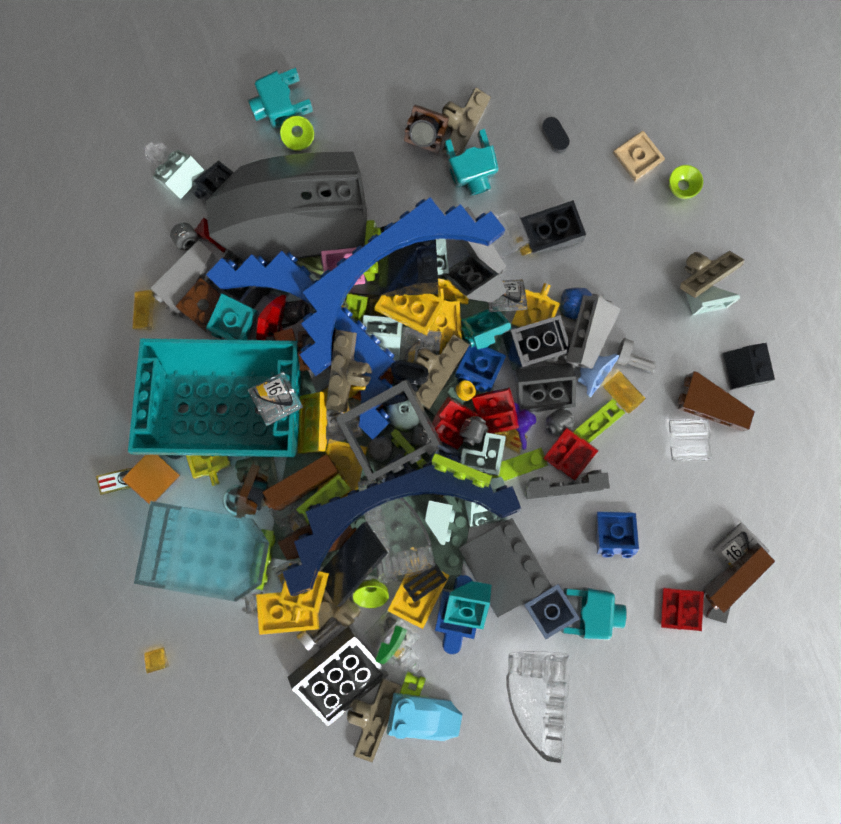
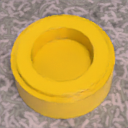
(465, 390)

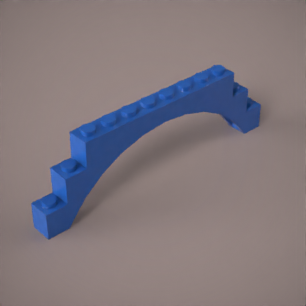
(419, 225)
(288, 276)

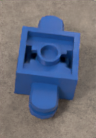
(452, 633)

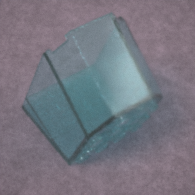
(201, 552)

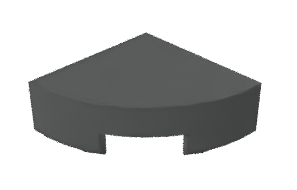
(718, 615)

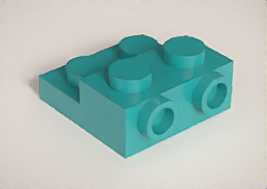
(231, 319)
(482, 328)

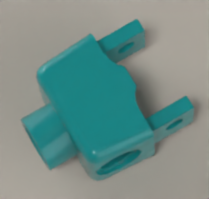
(274, 98)
(473, 165)
(597, 615)

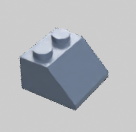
(551, 611)

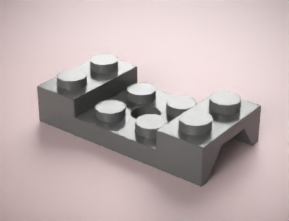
(593, 481)

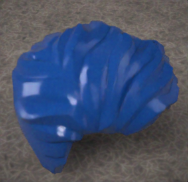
(571, 301)

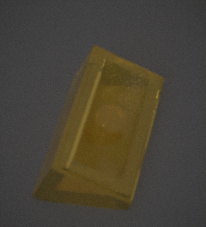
(143, 310)
(624, 392)

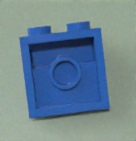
(480, 367)
(617, 534)

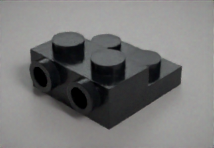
(211, 180)

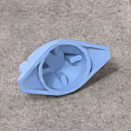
(594, 377)

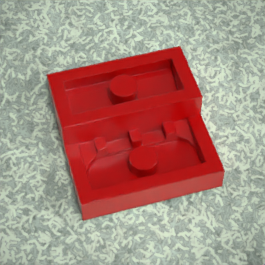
(271, 318)
(497, 410)
(450, 420)
(571, 454)
(682, 609)

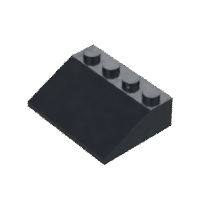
(409, 270)

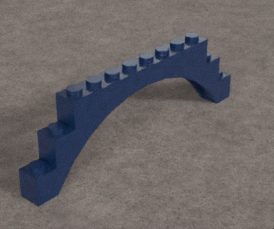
(333, 518)

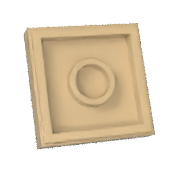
(638, 155)

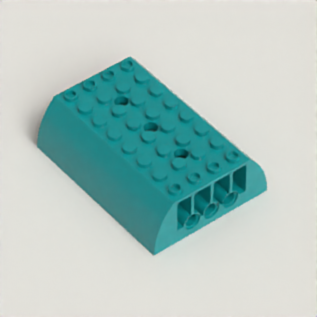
(205, 377)

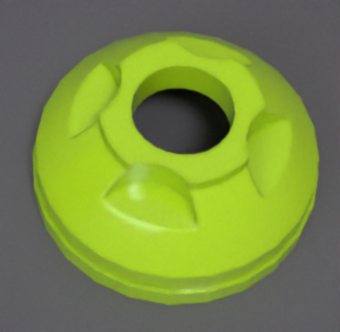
(297, 142)
(691, 176)
(371, 597)

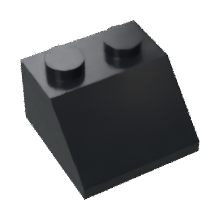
(748, 366)

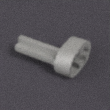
(627, 357)
(313, 644)

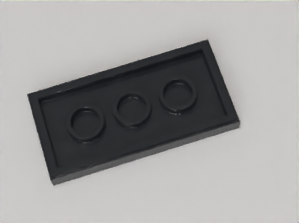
(353, 563)

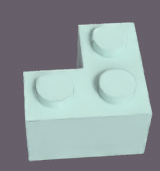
(489, 459)

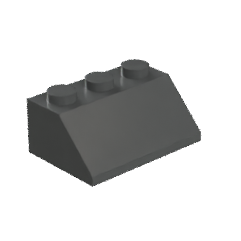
(476, 279)
(546, 387)

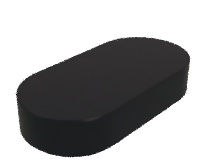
(555, 134)
(409, 371)

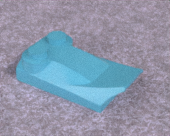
(423, 718)

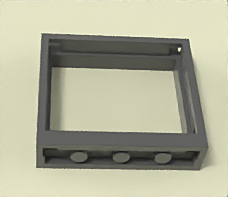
(375, 401)

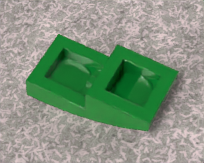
(388, 650)

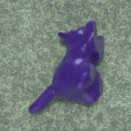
(525, 422)

